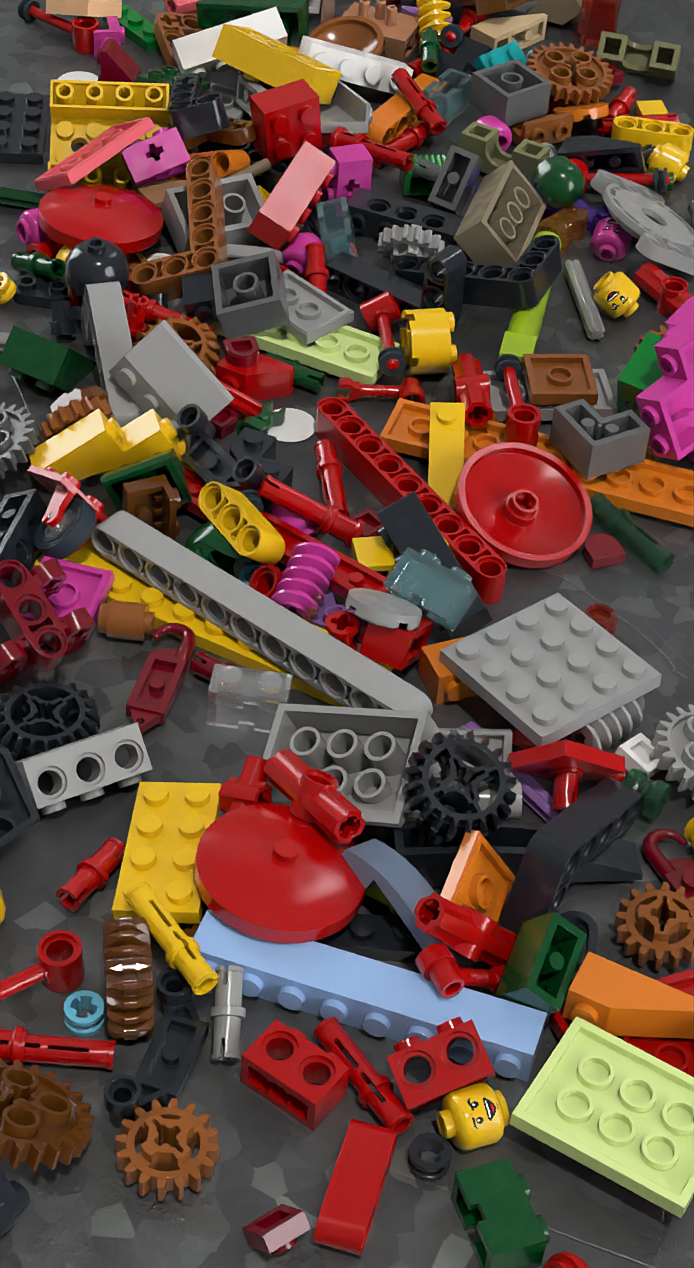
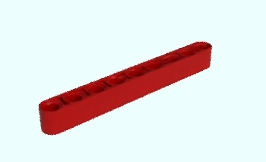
(392, 479)

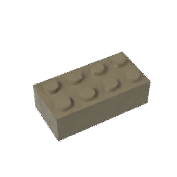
(501, 217)

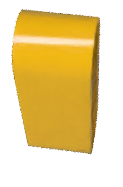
(653, 132)
(241, 523)

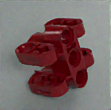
(56, 633)

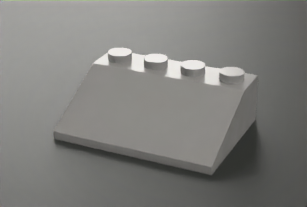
(357, 747)

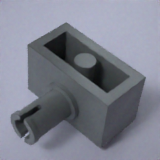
(452, 180)

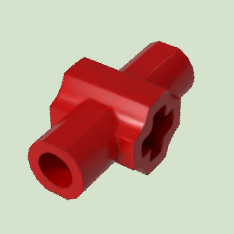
(248, 788)

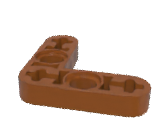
(172, 26)

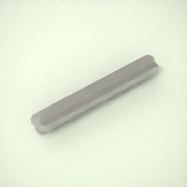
(584, 300)

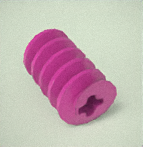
(306, 579)

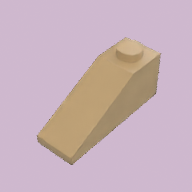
(501, 31)

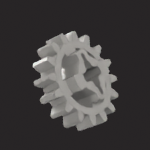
(408, 242)

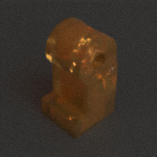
(567, 224)

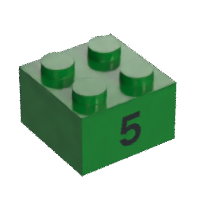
(638, 374)

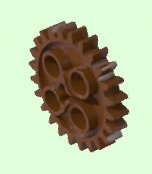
(40, 1118)

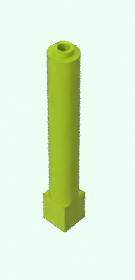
(525, 324)

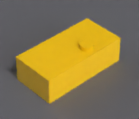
(273, 61)

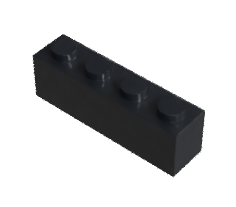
(409, 525)

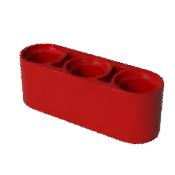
(355, 1187)

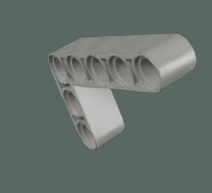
(107, 328)

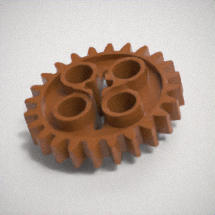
(572, 72)

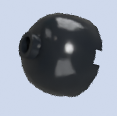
(95, 262)

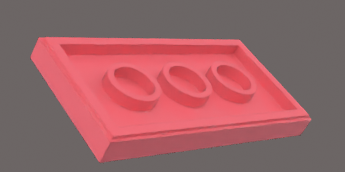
(93, 154)

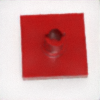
(566, 765)

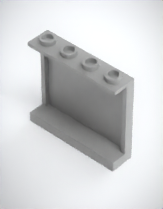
(345, 109)

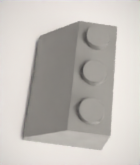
(167, 376)

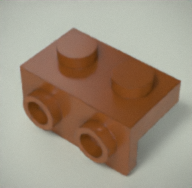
(542, 129)

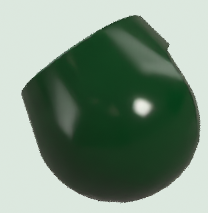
(558, 182)
(214, 547)

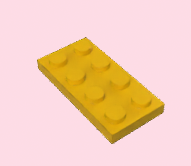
(164, 845)

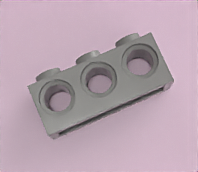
(100, 753)

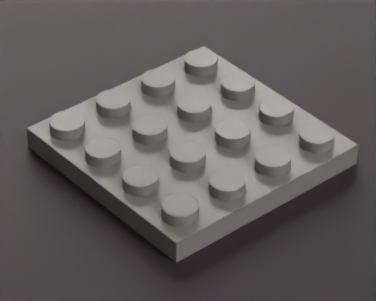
(549, 669)

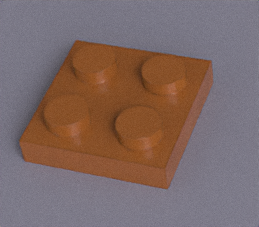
(559, 379)

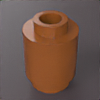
(126, 620)

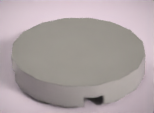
(383, 608)

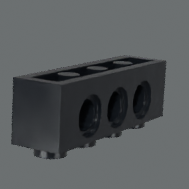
(376, 211)
(19, 521)

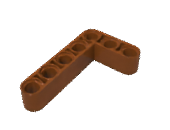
(206, 236)

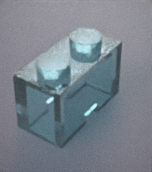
(450, 94)
(337, 227)
(436, 588)

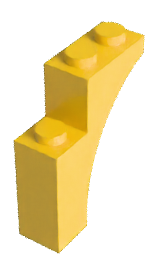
(102, 445)

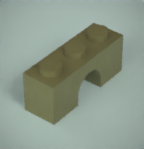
(653, 60)
(484, 142)

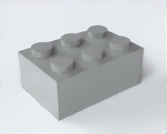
(241, 206)

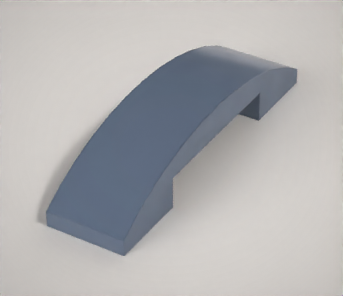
(399, 881)

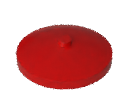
(100, 211)
(524, 504)
(276, 875)

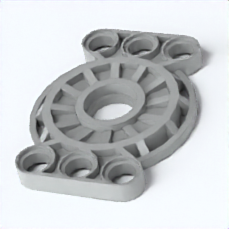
(642, 213)

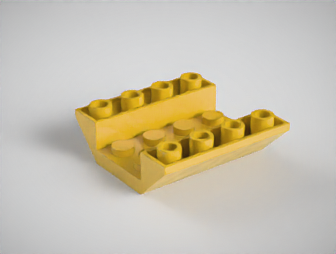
(91, 107)

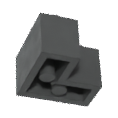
(598, 443)

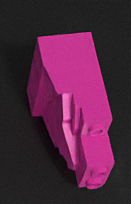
(669, 402)

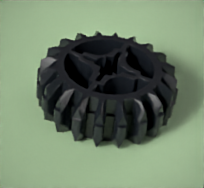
(40, 717)
(450, 754)

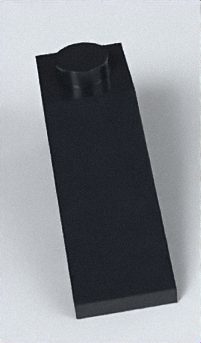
(605, 154)

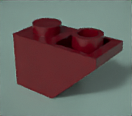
(116, 63)

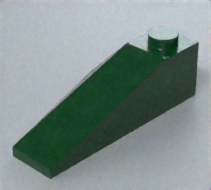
(292, 13)

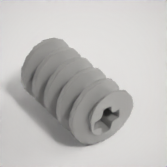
(611, 727)

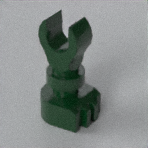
(263, 420)

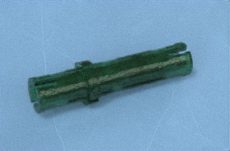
(619, 523)

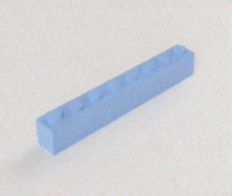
(373, 995)

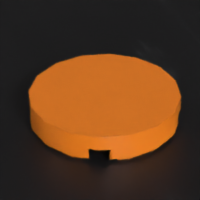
(584, 111)

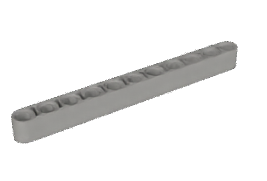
(253, 617)

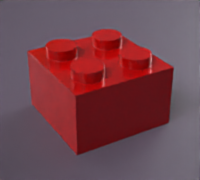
(285, 120)

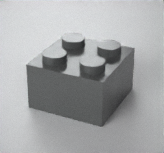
(510, 92)
(250, 294)

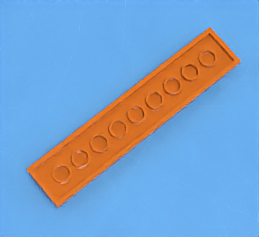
(640, 488)

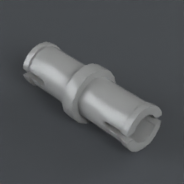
(228, 1014)

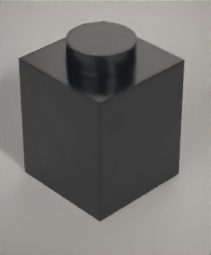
(199, 297)

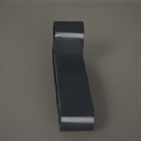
(192, 111)

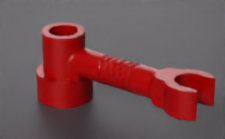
(408, 390)
(440, 967)

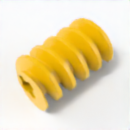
(432, 14)

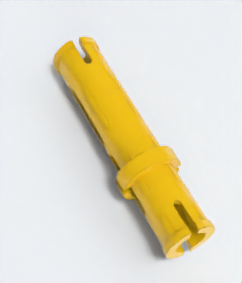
(180, 950)

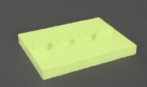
(616, 1114)

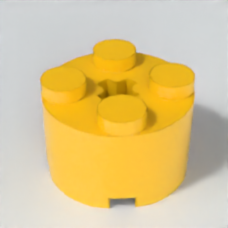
(428, 341)

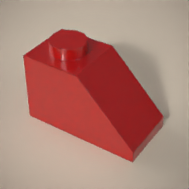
(262, 381)

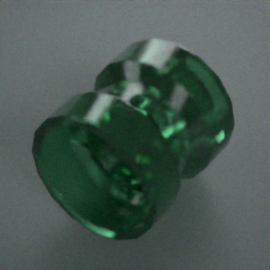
(655, 792)

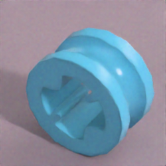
(84, 1026)

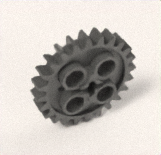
(17, 436)

